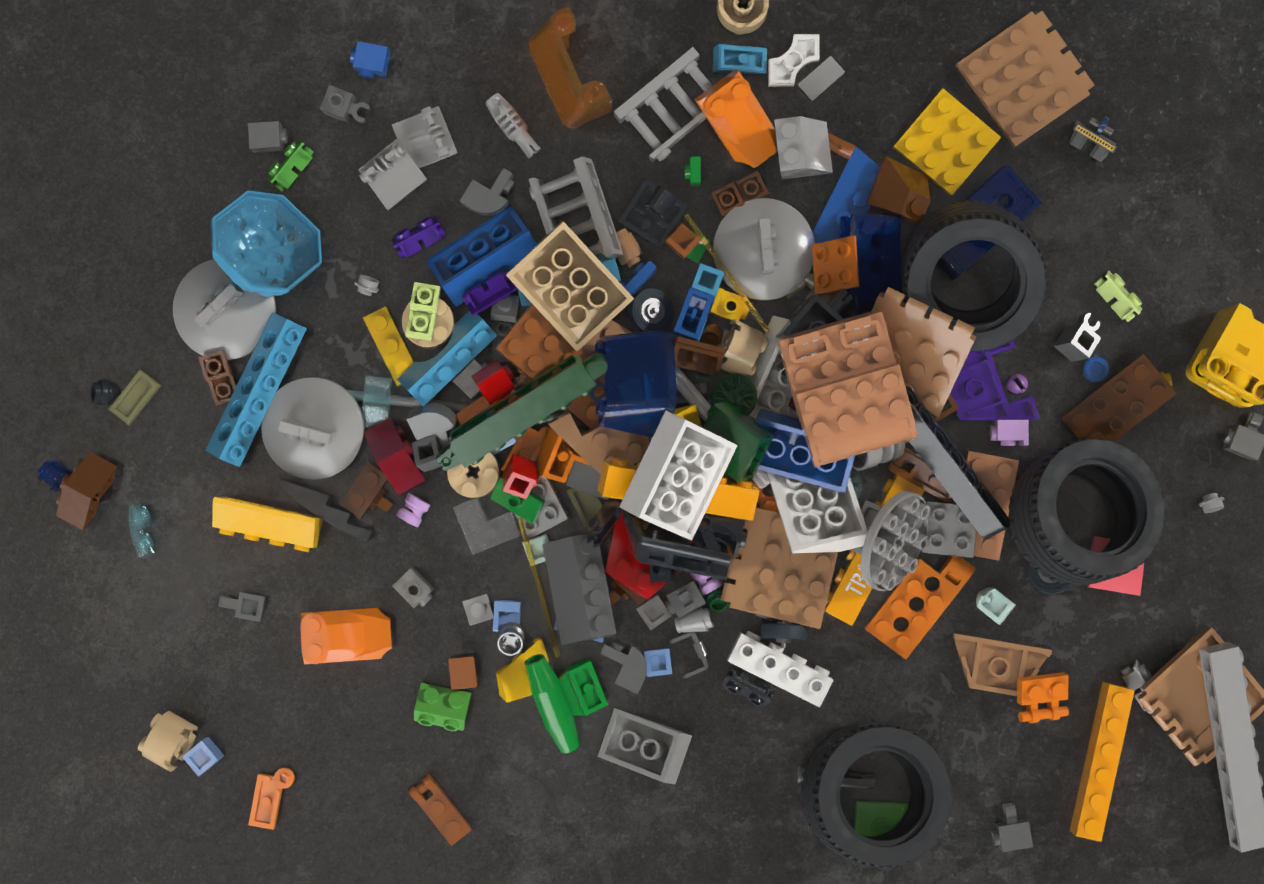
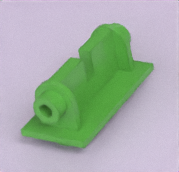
(295, 157)

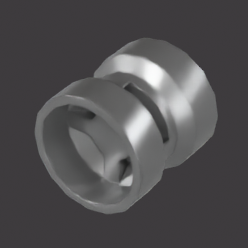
(510, 644)

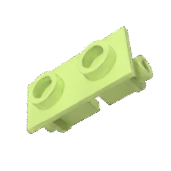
(1125, 303)

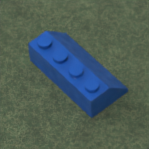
(481, 253)
(791, 457)

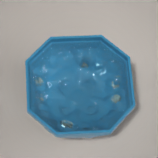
(265, 243)

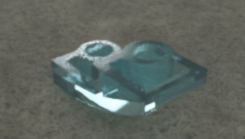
(376, 400)
(138, 521)

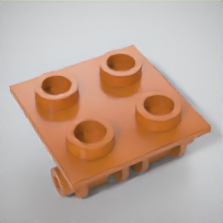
(835, 265)

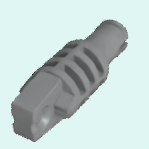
(511, 124)

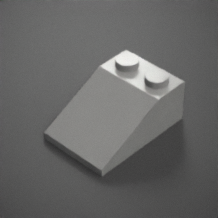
(644, 746)

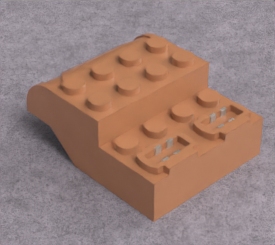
(847, 388)

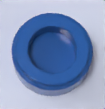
(1095, 369)

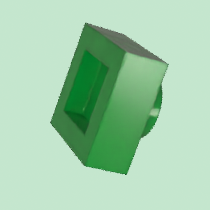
(693, 171)

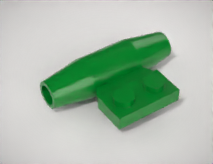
(562, 698)

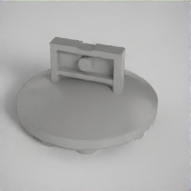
(765, 248)
(218, 313)
(313, 428)
(893, 539)

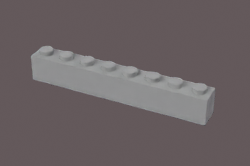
(1234, 744)

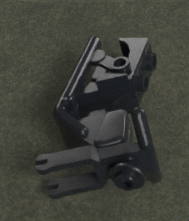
(662, 547)

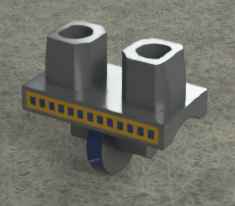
(1103, 144)

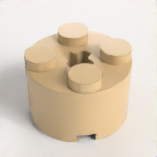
(739, 19)
(442, 329)
(742, 348)
(473, 487)
(168, 740)

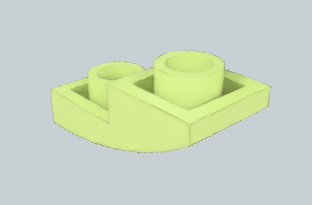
(422, 311)

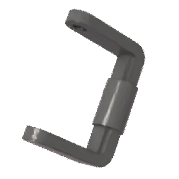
(700, 650)

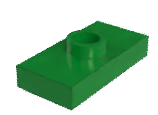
(525, 508)

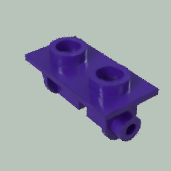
(409, 239)
(480, 299)

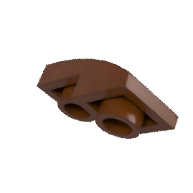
(738, 192)
(219, 376)

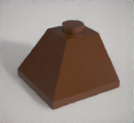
(900, 191)

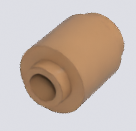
(630, 249)

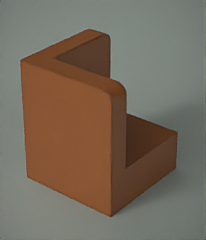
(683, 241)
(462, 672)

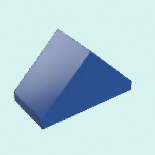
(693, 314)

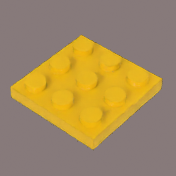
(946, 142)

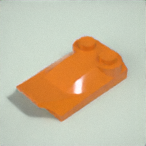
(739, 120)
(344, 635)

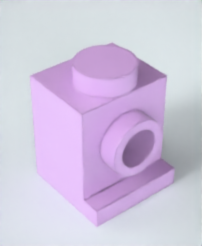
(1009, 432)

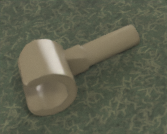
(809, 282)

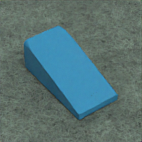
(743, 58)

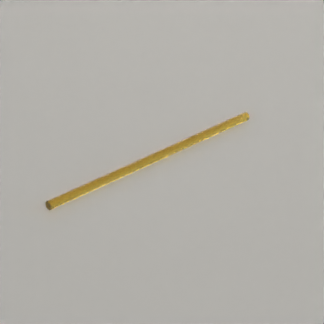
(727, 273)
(539, 588)

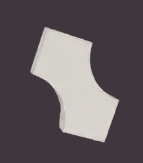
(784, 69)

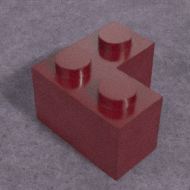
(394, 455)

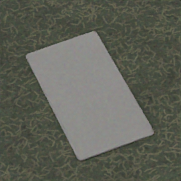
(821, 78)

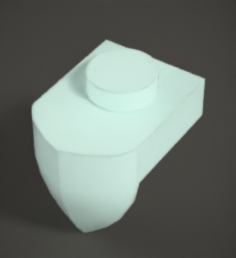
(994, 604)

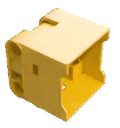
(1231, 358)

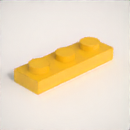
(389, 342)

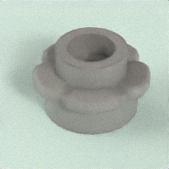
(367, 285)
(1211, 503)

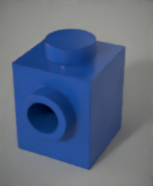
(370, 59)

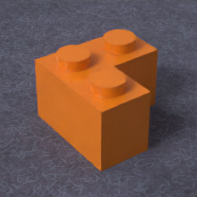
(557, 457)

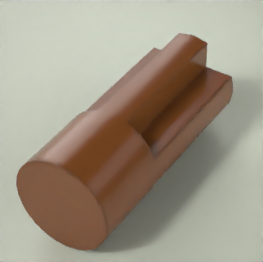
(840, 146)

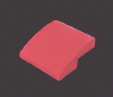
(1127, 583)

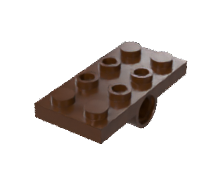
(1120, 402)

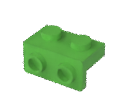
(441, 707)

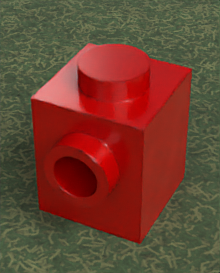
(494, 381)
(520, 476)

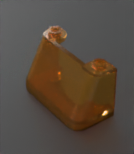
(572, 100)

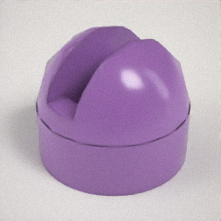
(1013, 387)

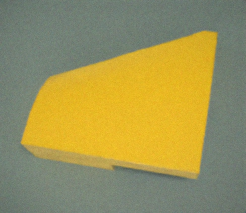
(513, 678)

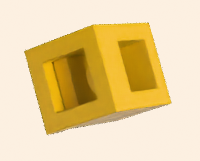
(720, 310)

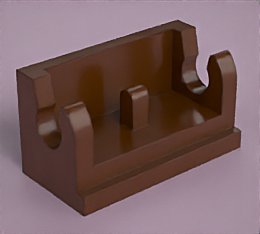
(698, 356)

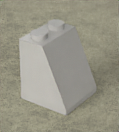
(803, 147)

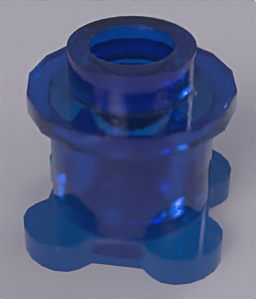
(52, 474)

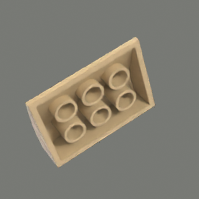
(569, 286)

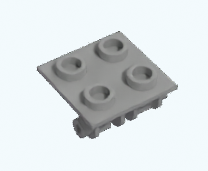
(425, 137)
(392, 174)
(552, 510)
(949, 531)

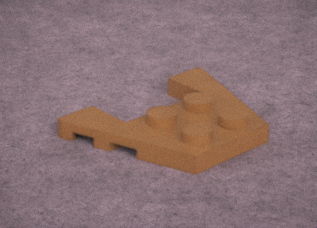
(600, 442)

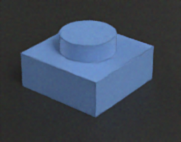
(658, 662)

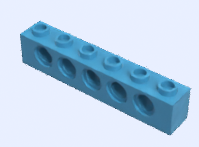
(255, 389)

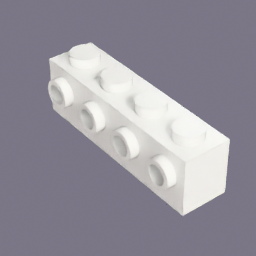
(780, 669)

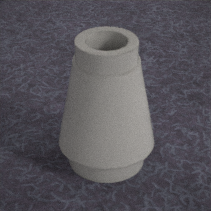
(695, 621)

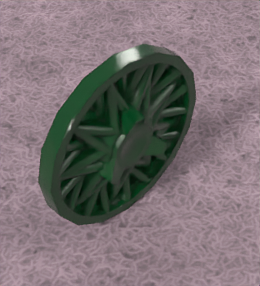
(737, 390)

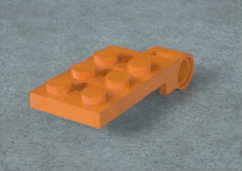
(951, 579)

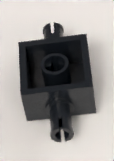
(814, 314)

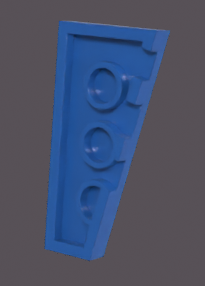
(848, 196)

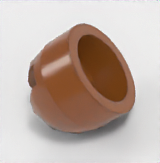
(711, 335)

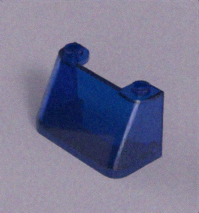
(637, 381)

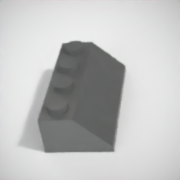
(578, 589)

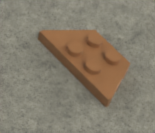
(997, 664)

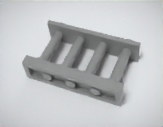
(648, 95)
(591, 197)

